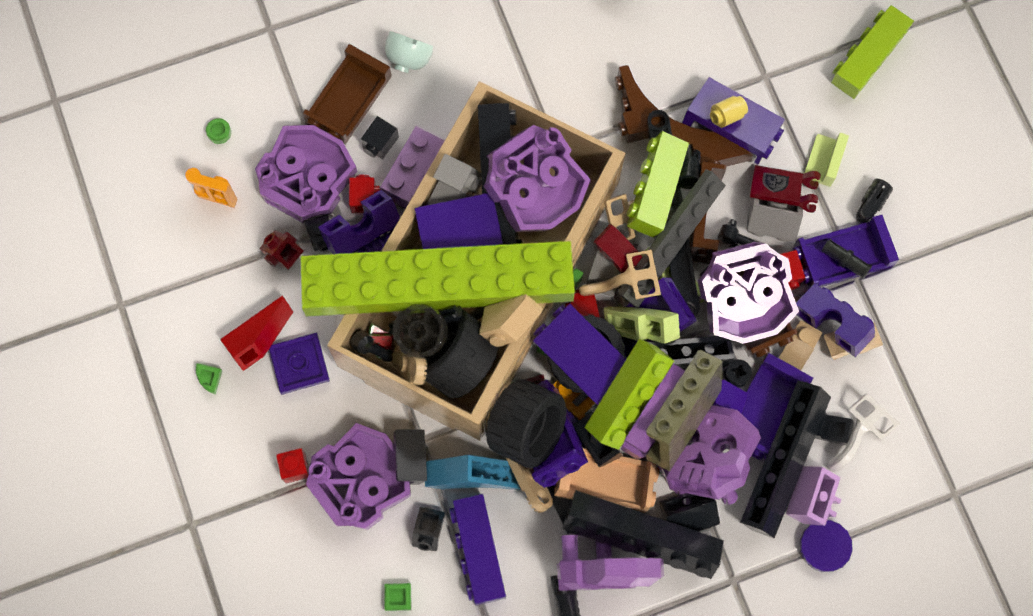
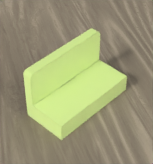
(826, 157)

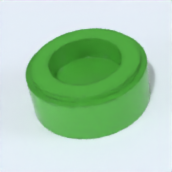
(218, 131)

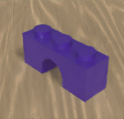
(378, 217)
(820, 305)

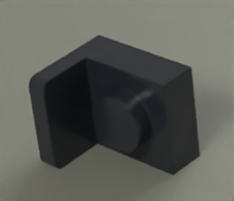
(314, 233)
(427, 529)

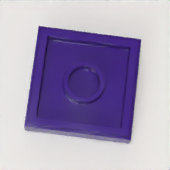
(299, 363)

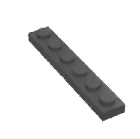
(676, 232)

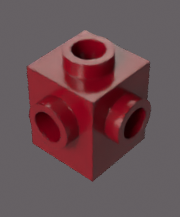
(281, 249)

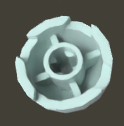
(407, 52)

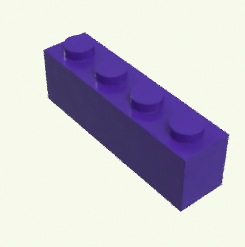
(479, 550)

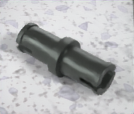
(846, 258)

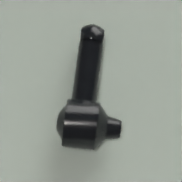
(730, 234)
(364, 344)

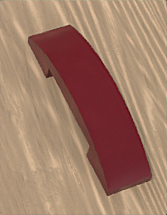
(615, 247)

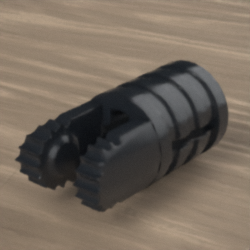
(690, 170)
(873, 200)
(565, 603)

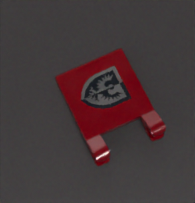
(784, 187)

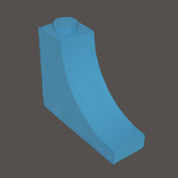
(470, 472)

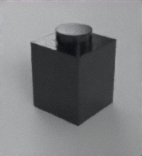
(379, 138)

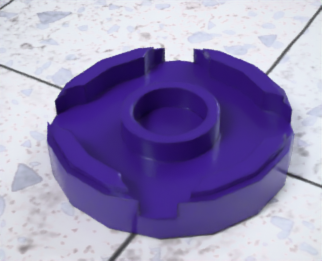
(826, 546)

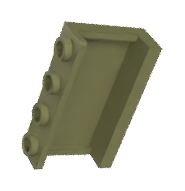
(684, 409)

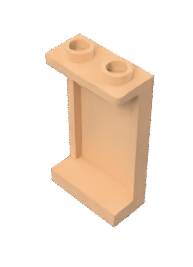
(622, 482)

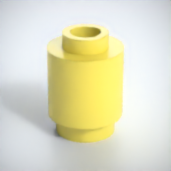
(728, 111)

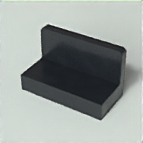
(410, 456)
(691, 511)

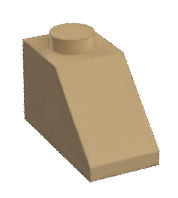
(508, 319)

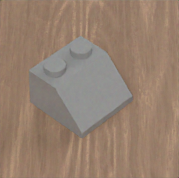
(774, 219)

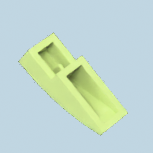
(644, 323)

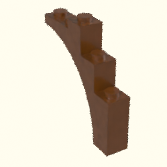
(634, 125)

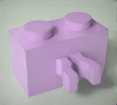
(814, 496)

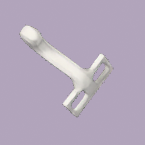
(863, 425)

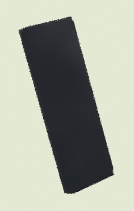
(600, 452)

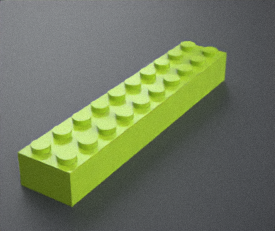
(436, 278)

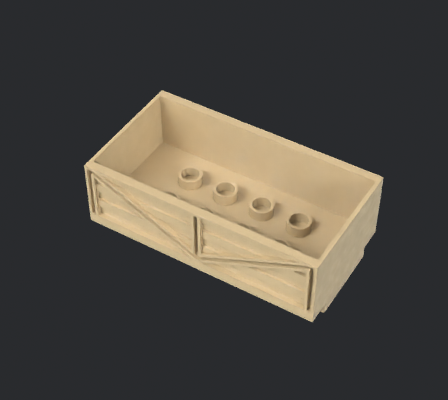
(471, 411)

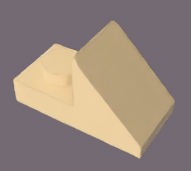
(801, 348)

